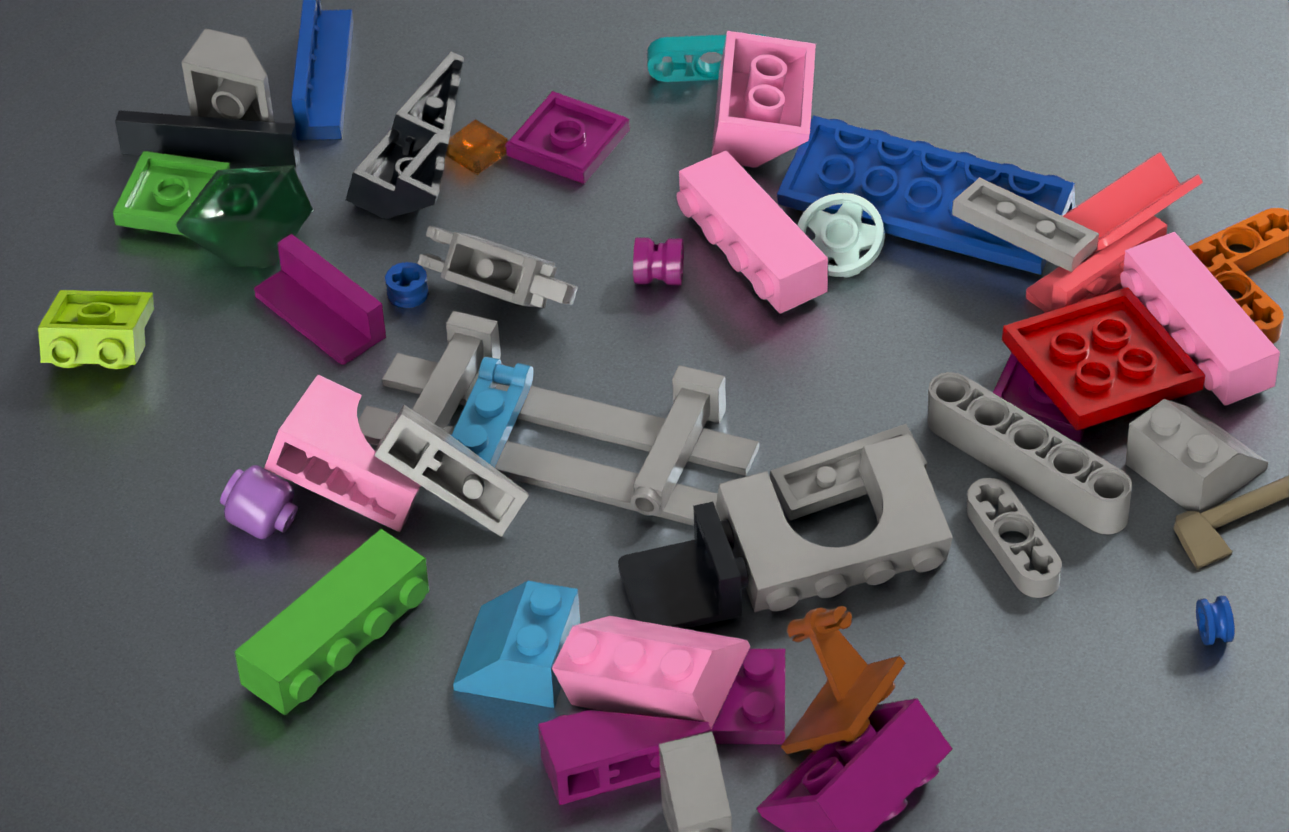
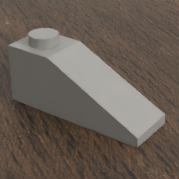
(450, 470)

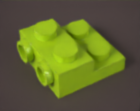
(95, 328)

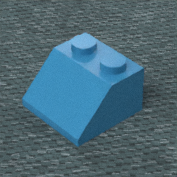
(518, 644)

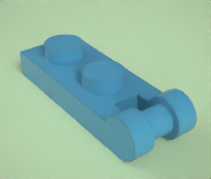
(493, 412)

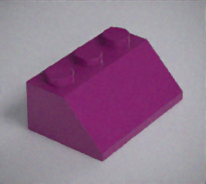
(861, 780)

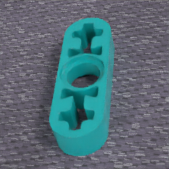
(677, 49)

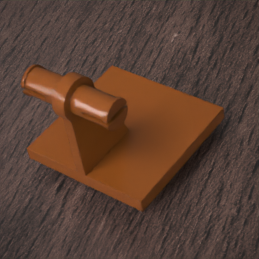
(851, 688)

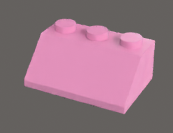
(763, 97)
(648, 669)

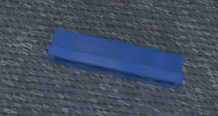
(321, 72)

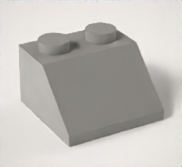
(226, 79)
(1189, 456)

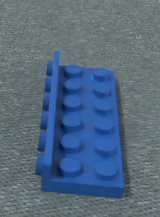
(914, 187)

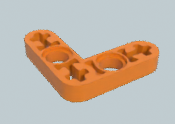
(1268, 238)

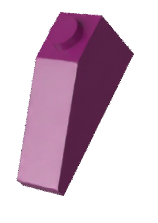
(606, 750)

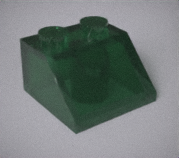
(247, 213)

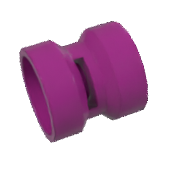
(658, 261)

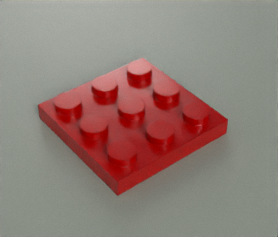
(1102, 358)

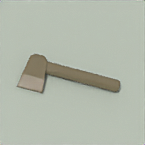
(1198, 530)

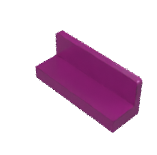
(322, 302)

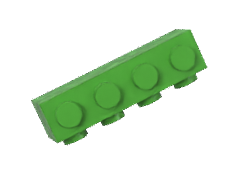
(332, 622)

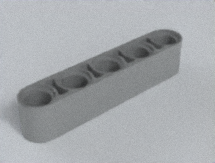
(1029, 453)

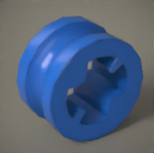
(410, 295)
(1215, 620)

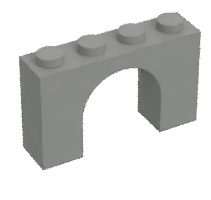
(790, 569)

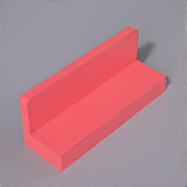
(1131, 200)
(1095, 275)

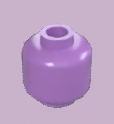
(258, 502)

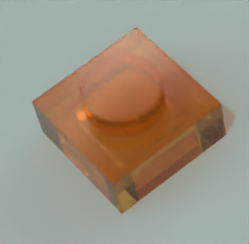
(476, 147)

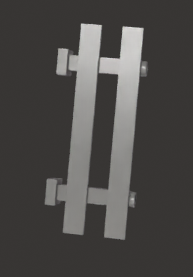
(670, 441)

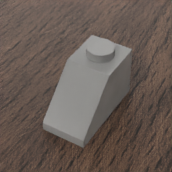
(693, 786)

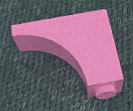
(329, 455)

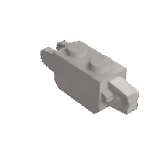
(497, 270)

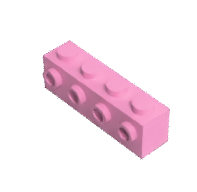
(753, 232)
(1201, 318)

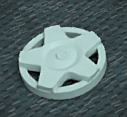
(843, 234)

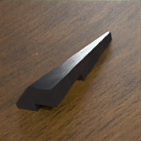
(409, 161)

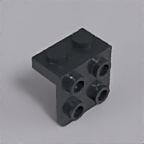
(687, 580)

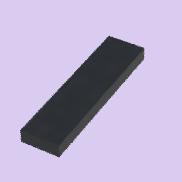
(208, 138)

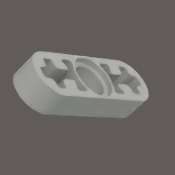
(1014, 556)

